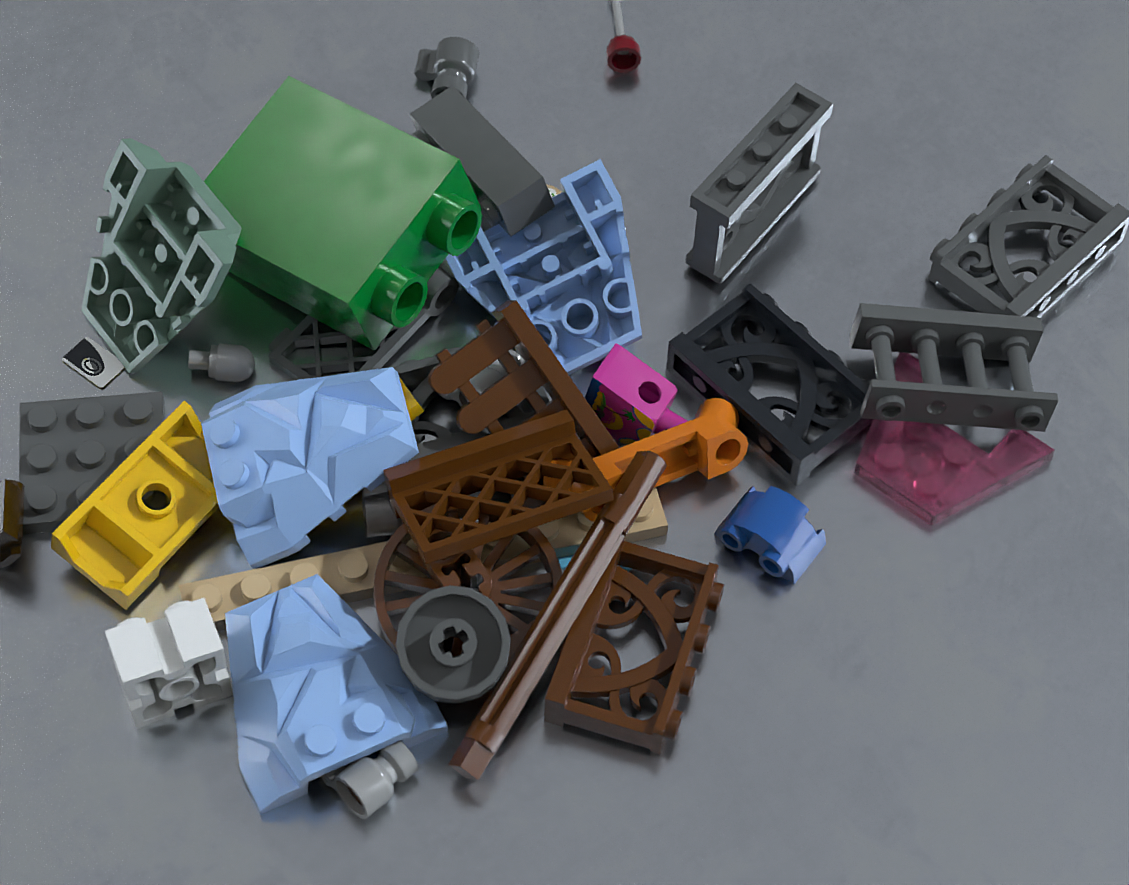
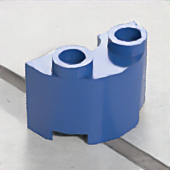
(775, 529)

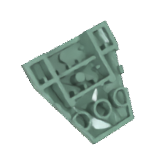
(159, 256)

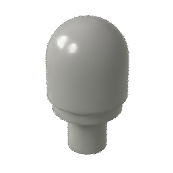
(224, 362)

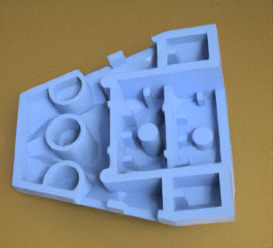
(563, 271)
(300, 451)
(315, 691)

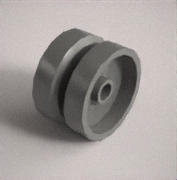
(445, 615)

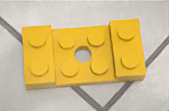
(119, 538)

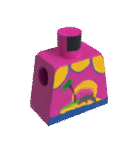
(631, 397)

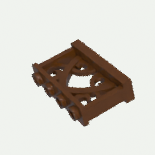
(578, 680)

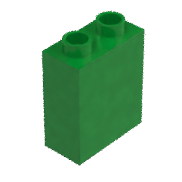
(342, 211)

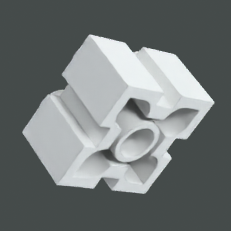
(169, 662)

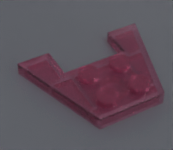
(934, 467)

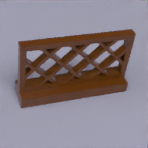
(492, 466)

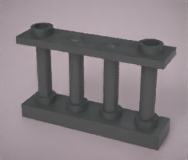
(953, 334)

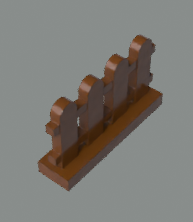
(520, 382)

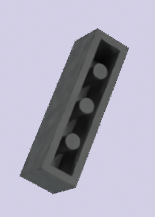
(502, 179)

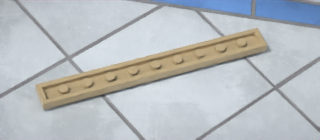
(353, 570)

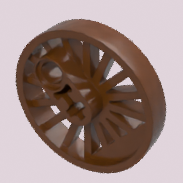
(469, 571)

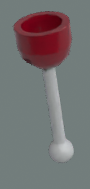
(622, 51)

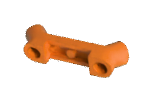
(703, 444)

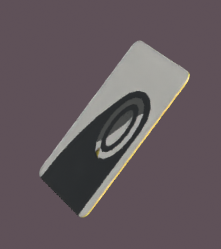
(93, 362)

